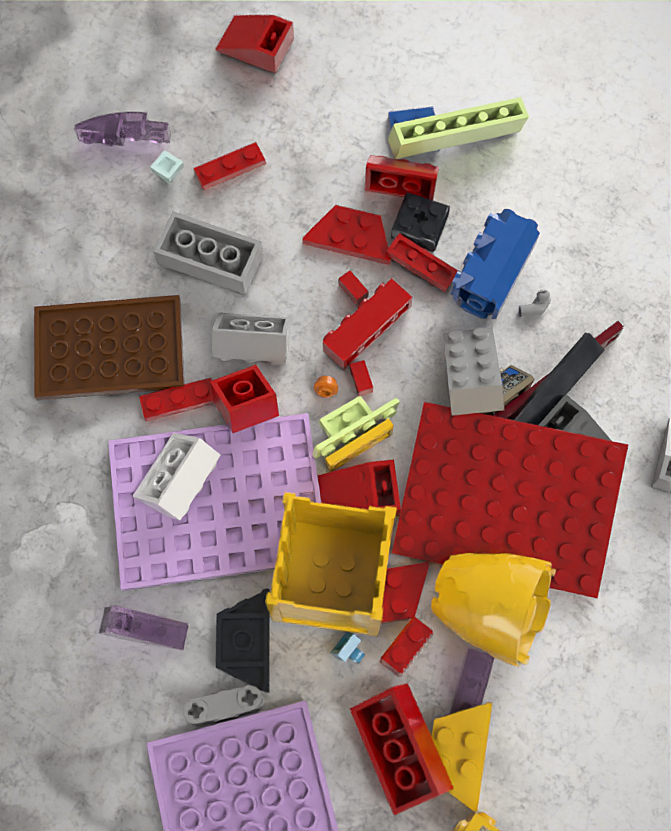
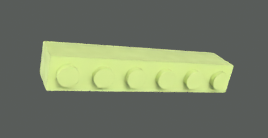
(457, 128)

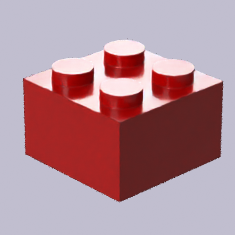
(244, 398)

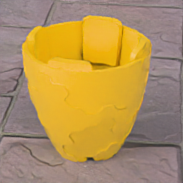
(495, 602)

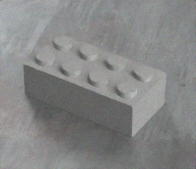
(208, 252)
(473, 371)

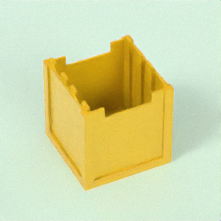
(331, 566)

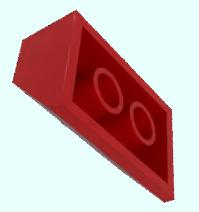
(400, 176)

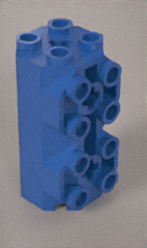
(494, 263)

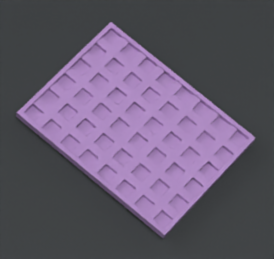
(234, 517)

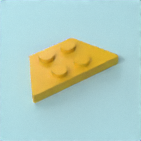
(462, 748)

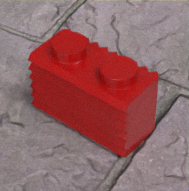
(406, 646)

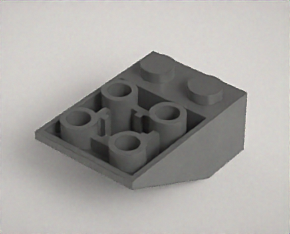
(573, 418)

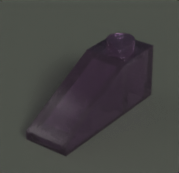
(143, 627)
(472, 680)

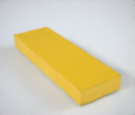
(359, 445)

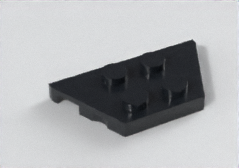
(245, 641)

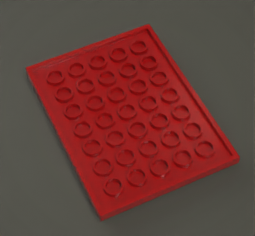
(511, 490)

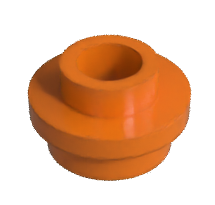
(326, 386)

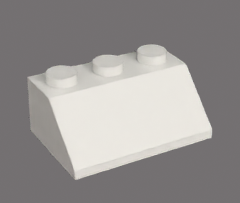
(177, 475)

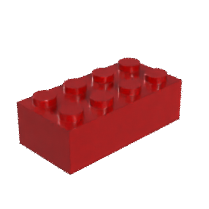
(401, 748)

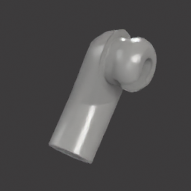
(538, 306)

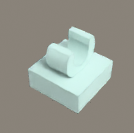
(167, 167)

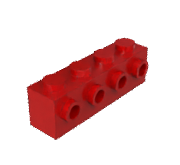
(367, 323)

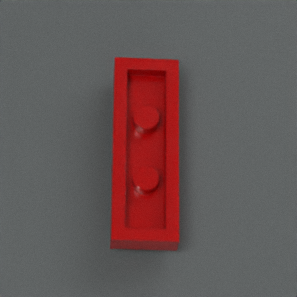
(229, 166)
(421, 262)
(176, 400)

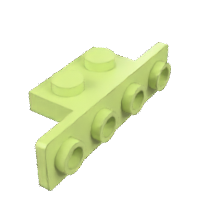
(350, 420)

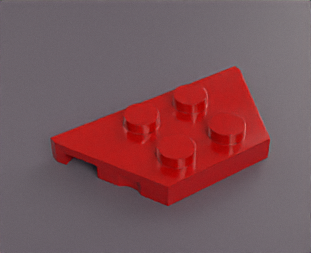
(351, 234)
(403, 592)

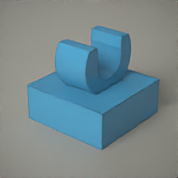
(347, 648)

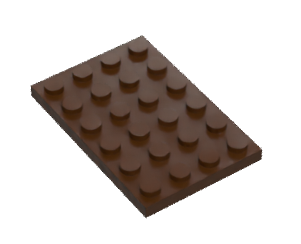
(108, 347)

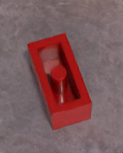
(353, 287)
(361, 378)

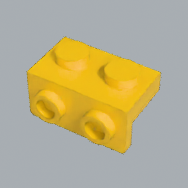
(475, 822)

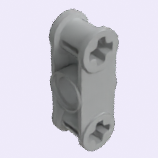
(223, 705)

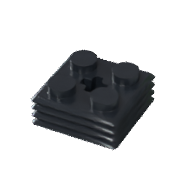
(433, 220)

